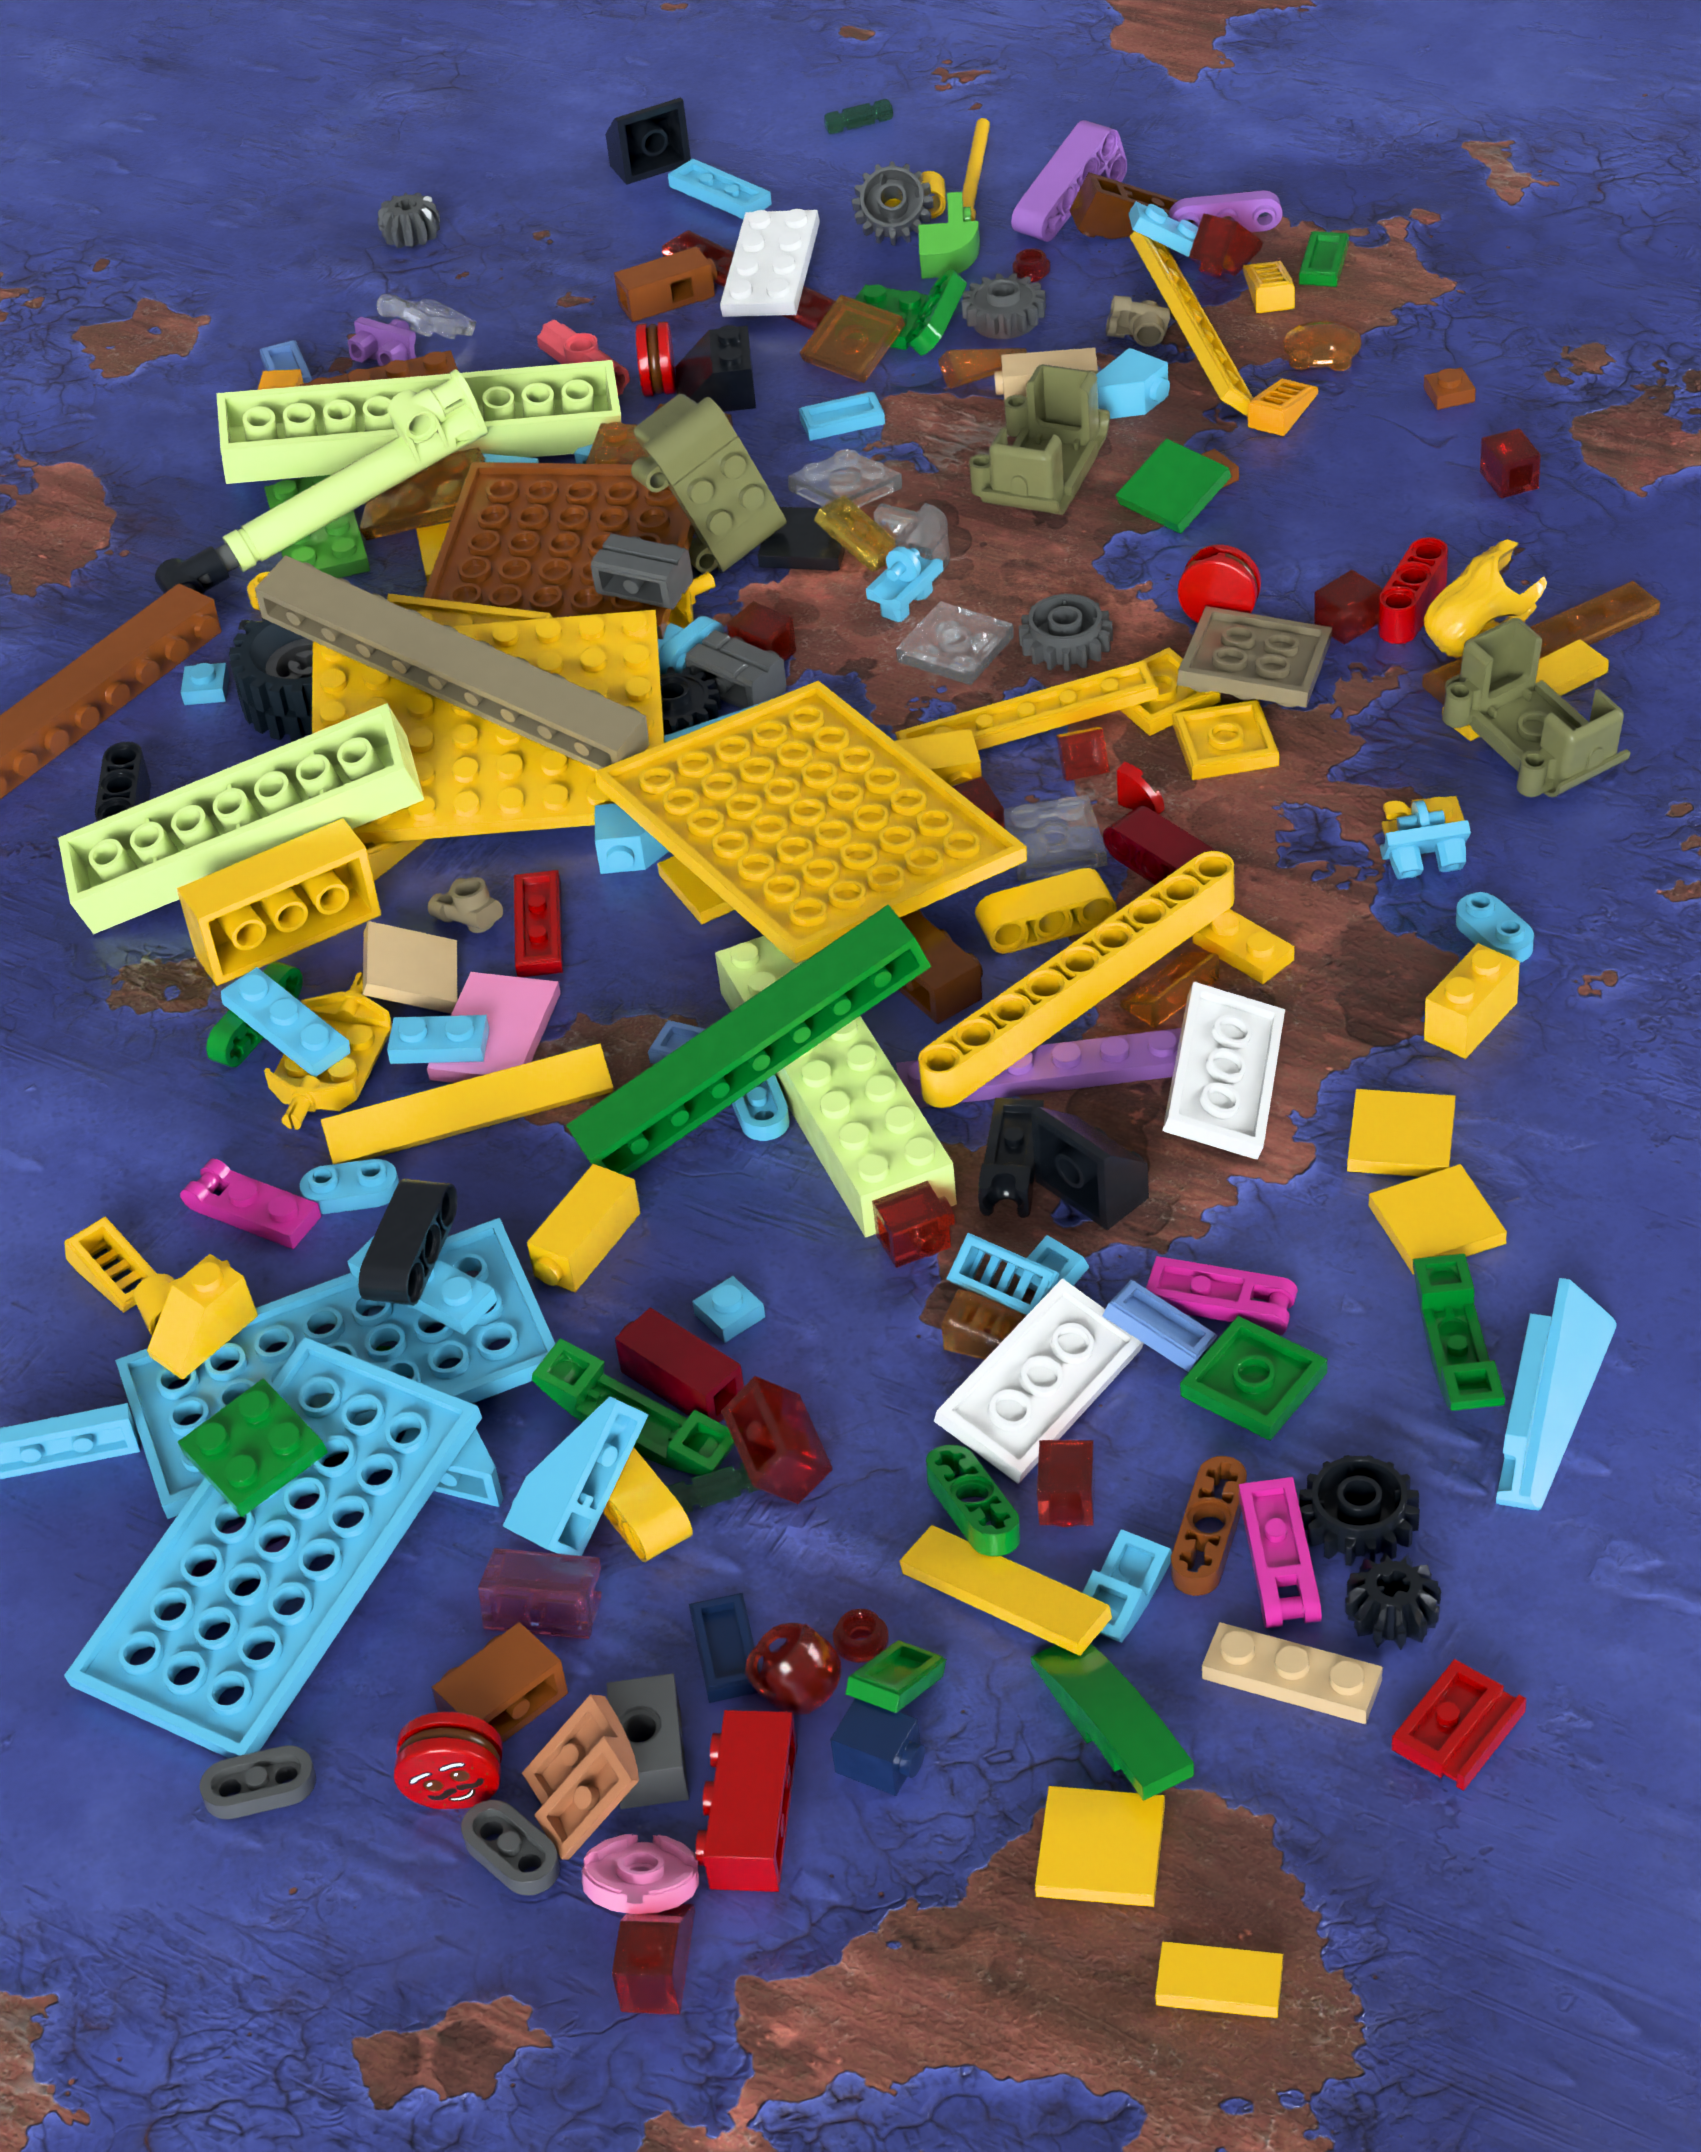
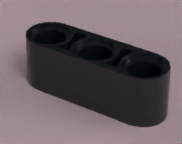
(122, 780)
(408, 1242)

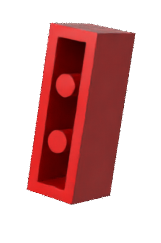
(748, 1801)

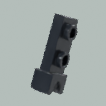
(1009, 1157)

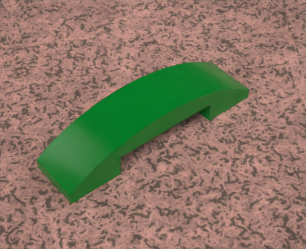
(1455, 1334)
(681, 1443)

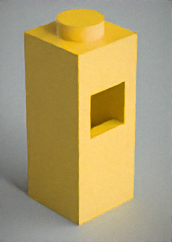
(583, 1228)

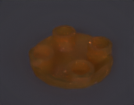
(1322, 345)

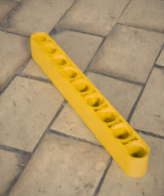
(1075, 979)

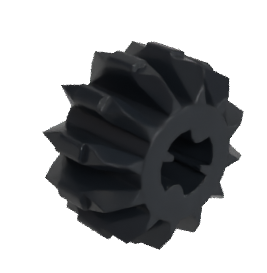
(1393, 1600)

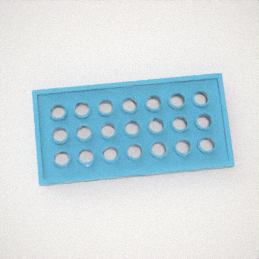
(338, 1302)
(329, 1594)

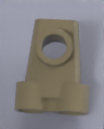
(1142, 320)
(468, 904)

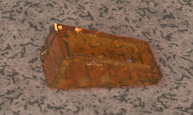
(970, 365)
(980, 1314)

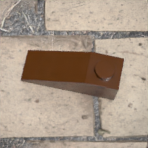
(1104, 206)

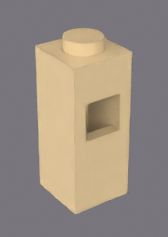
(1020, 367)

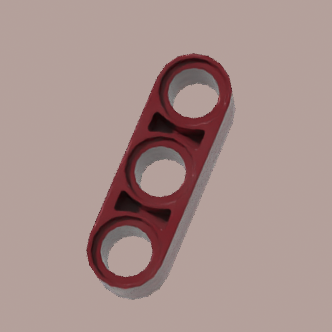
(1151, 844)

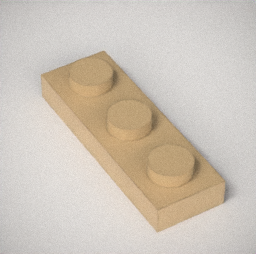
(1292, 1673)

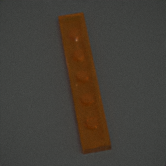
(1588, 621)

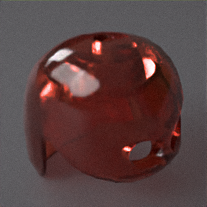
(799, 1672)

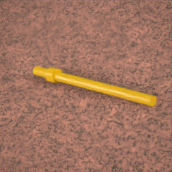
(975, 165)

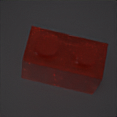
(776, 1440)

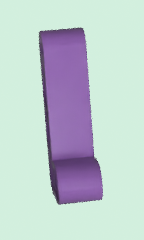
(1051, 195)

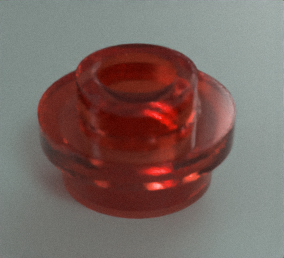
(1032, 264)
(860, 1624)

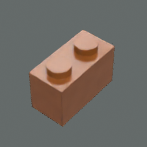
(504, 1682)

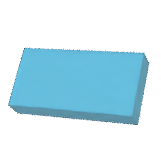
(841, 416)

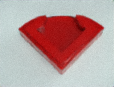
(1135, 791)

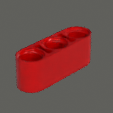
(1412, 589)

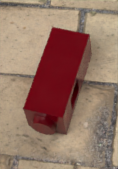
(678, 1365)

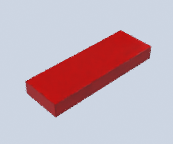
(538, 924)

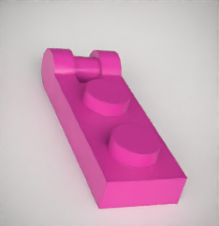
(251, 1205)
(1223, 1292)
(1279, 1551)

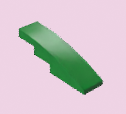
(1115, 1717)

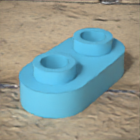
(675, 650)
(1494, 925)
(763, 1111)
(350, 1185)

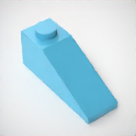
(574, 1482)

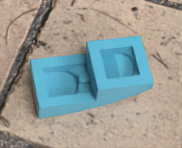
(1128, 1581)

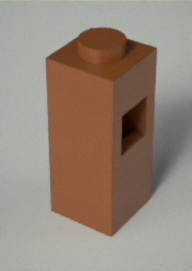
(665, 284)

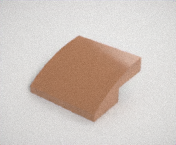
(582, 1775)

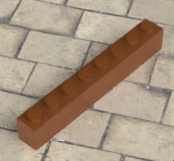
(102, 681)

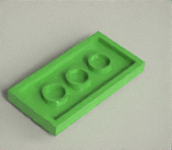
(333, 548)

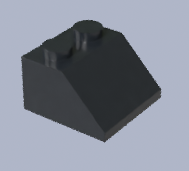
(648, 141)
(719, 369)
(1087, 1167)

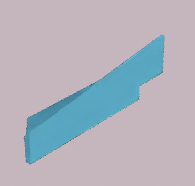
(1550, 1392)

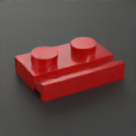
(1458, 1724)

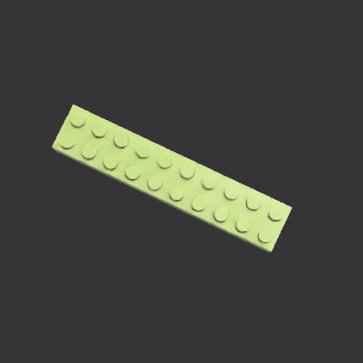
(335, 424)

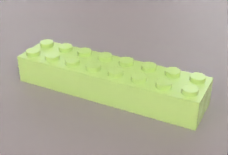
(148, 851)
(846, 1099)

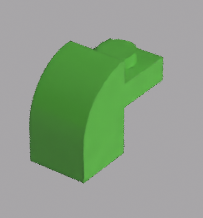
(949, 244)

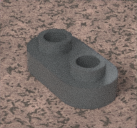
(258, 1781)
(514, 1851)

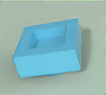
(205, 683)
(1058, 1258)
(728, 1309)

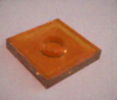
(852, 338)

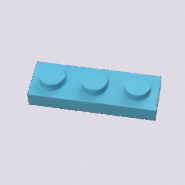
(719, 188)
(285, 1022)
(448, 1295)
(67, 1440)

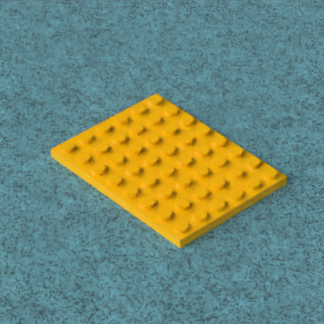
(480, 773)
(809, 818)

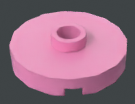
(640, 1875)

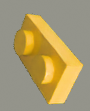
(1245, 946)

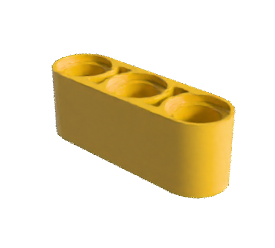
(1045, 910)
(646, 1510)

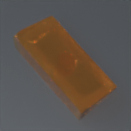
(1169, 988)

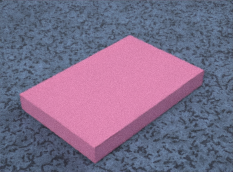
(516, 1019)

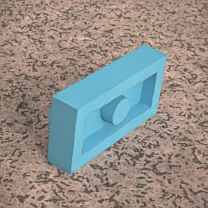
(1156, 225)
(438, 1039)

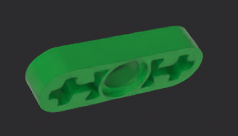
(936, 312)
(234, 1039)
(971, 1517)

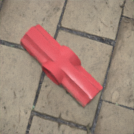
(573, 347)

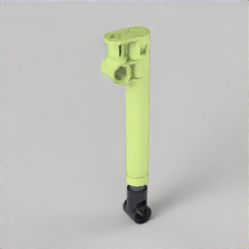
(428, 430)

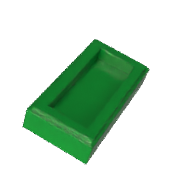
(1324, 259)
(896, 1676)

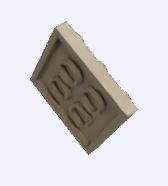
(1255, 657)

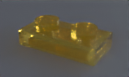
(856, 532)

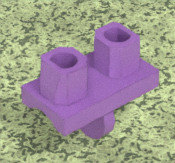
(382, 341)

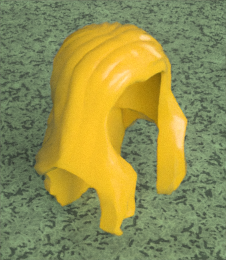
(1476, 599)

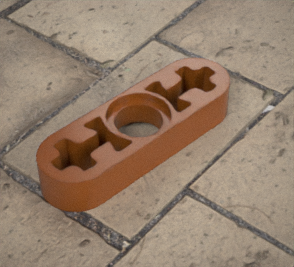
(1216, 1544)

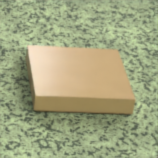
(409, 967)

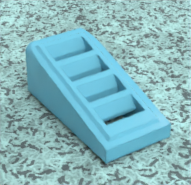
(970, 1258)

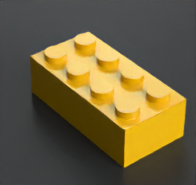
(279, 901)

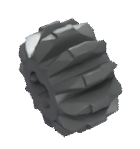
(408, 220)

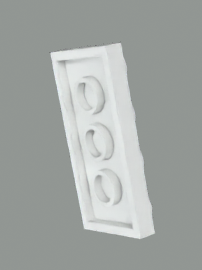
(770, 263)
(1224, 1070)
(1038, 1380)

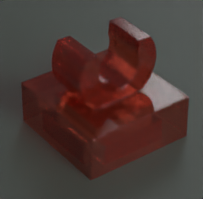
(1082, 753)

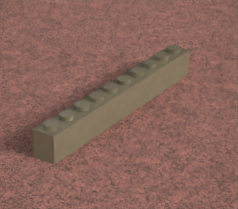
(451, 665)

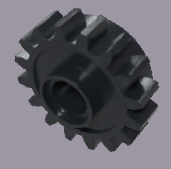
(687, 699)
(1359, 1508)

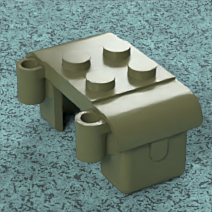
(1054, 445)
(711, 477)
(1528, 719)

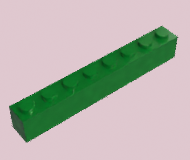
(750, 1044)

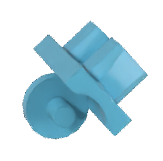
(905, 580)
(1422, 834)

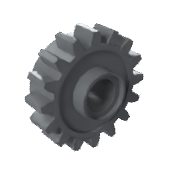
(888, 184)
(1004, 306)
(1065, 631)

